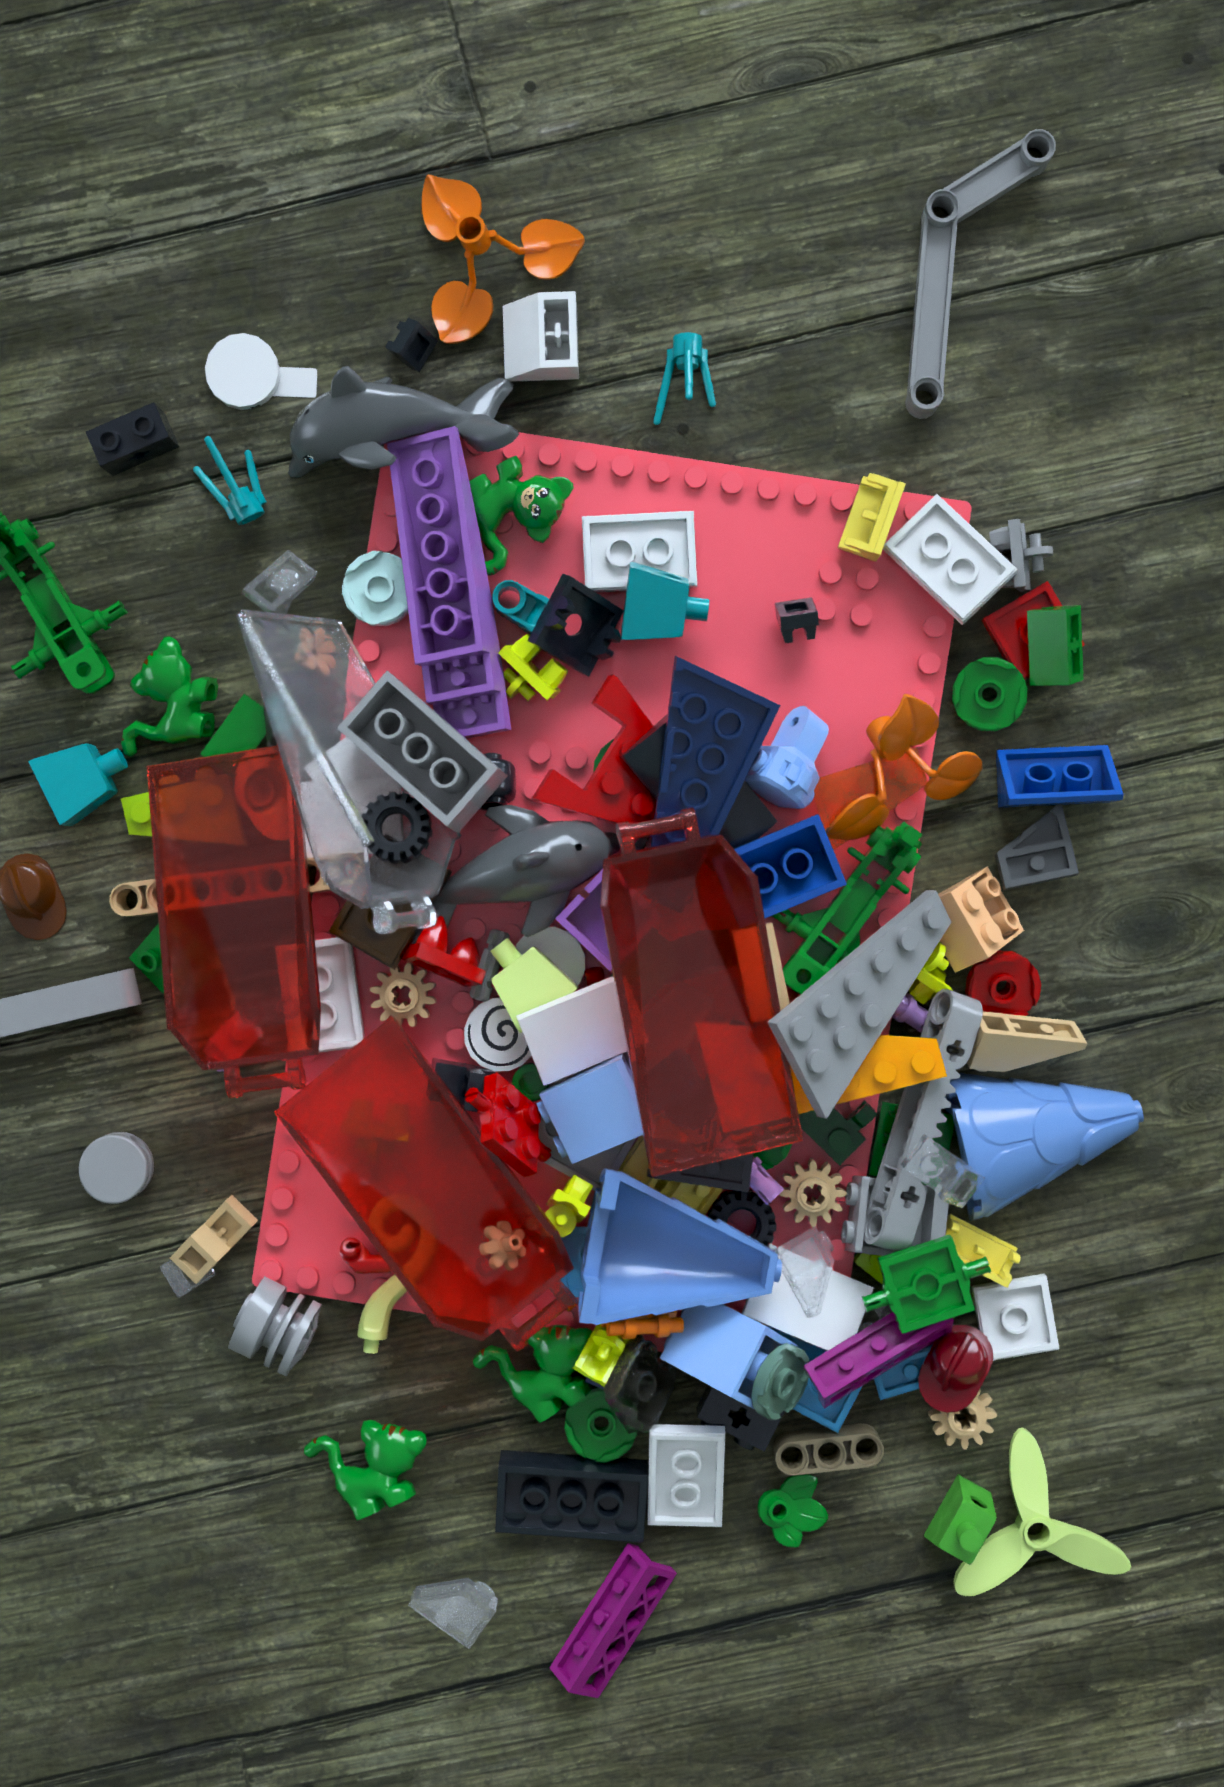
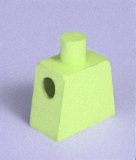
(527, 979)

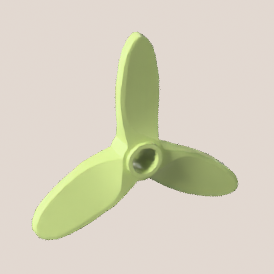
(1012, 1547)

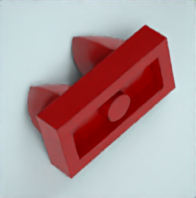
(431, 955)

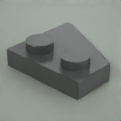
(1038, 853)

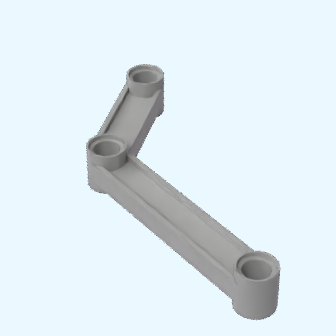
(938, 253)

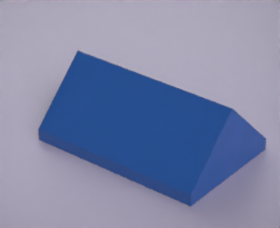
(1056, 776)
(793, 865)

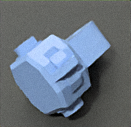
(786, 769)

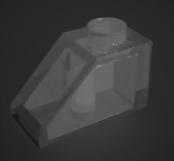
(807, 1268)
(456, 1607)

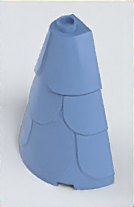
(1032, 1132)
(663, 1256)

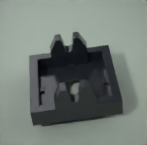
(596, 632)

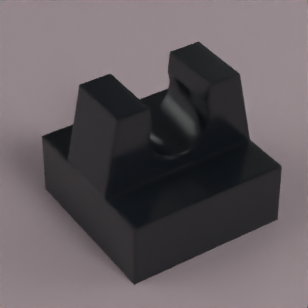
(412, 344)
(795, 615)

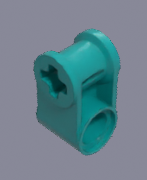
(527, 611)

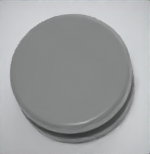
(116, 1167)

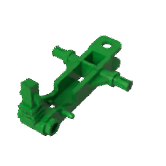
(51, 607)
(849, 908)

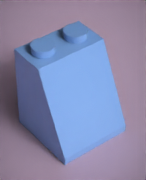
(592, 1110)
(722, 1349)

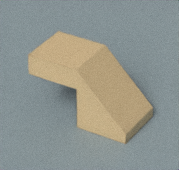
(213, 1239)

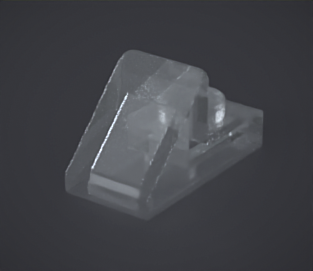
(280, 583)
(942, 1171)

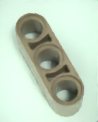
(844, 1458)

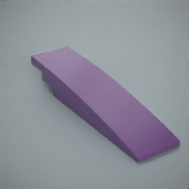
(448, 584)

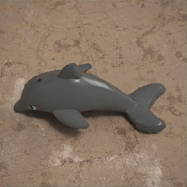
(362, 416)
(532, 865)

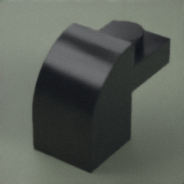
(460, 1078)

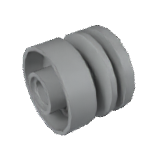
(271, 1324)

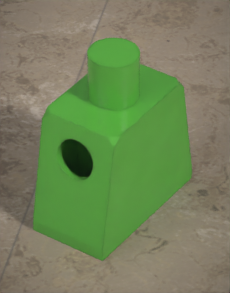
(960, 1523)

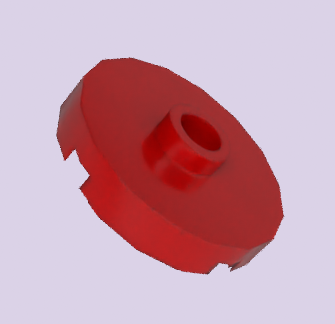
(1021, 979)

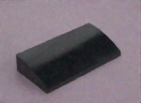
(748, 815)
(571, 1496)

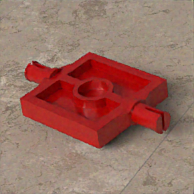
(509, 1124)

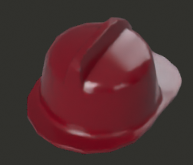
(955, 1369)

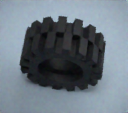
(420, 827)
(751, 1202)

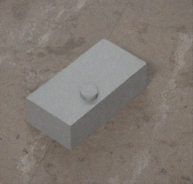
(422, 752)

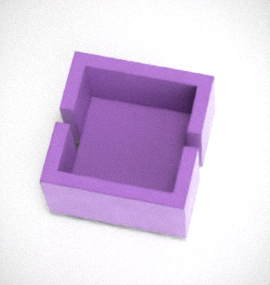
(585, 922)

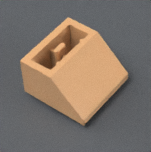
(979, 920)

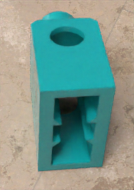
(658, 604)
(77, 780)

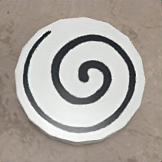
(494, 1038)

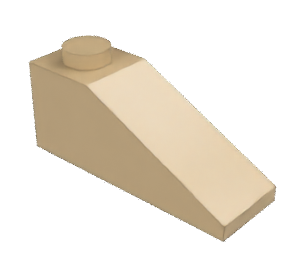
(1018, 1041)

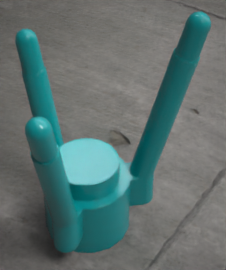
(687, 355)
(243, 504)

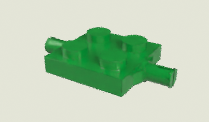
(926, 1284)

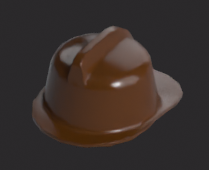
(32, 896)

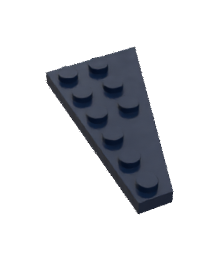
(707, 747)

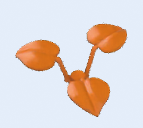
(454, 211)
(892, 737)

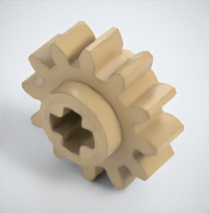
(417, 994)
(826, 1187)
(966, 1428)

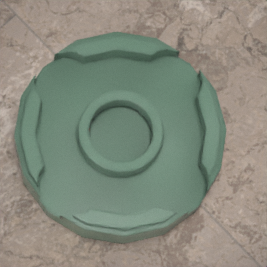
(780, 1381)

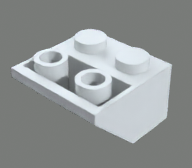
(541, 337)

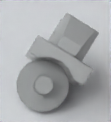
(1013, 539)

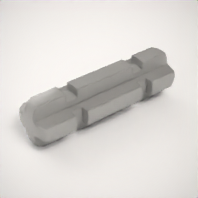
(490, 965)

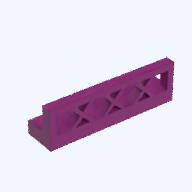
(868, 1356)
(606, 1622)

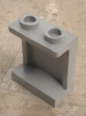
(930, 1227)

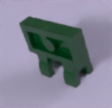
(838, 1134)

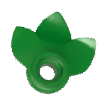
(798, 1509)

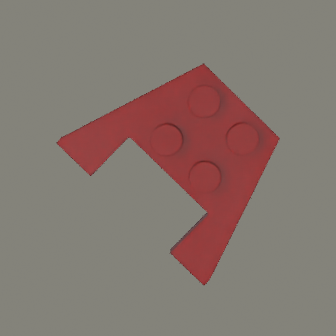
(613, 788)

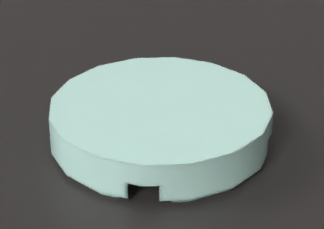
(376, 589)

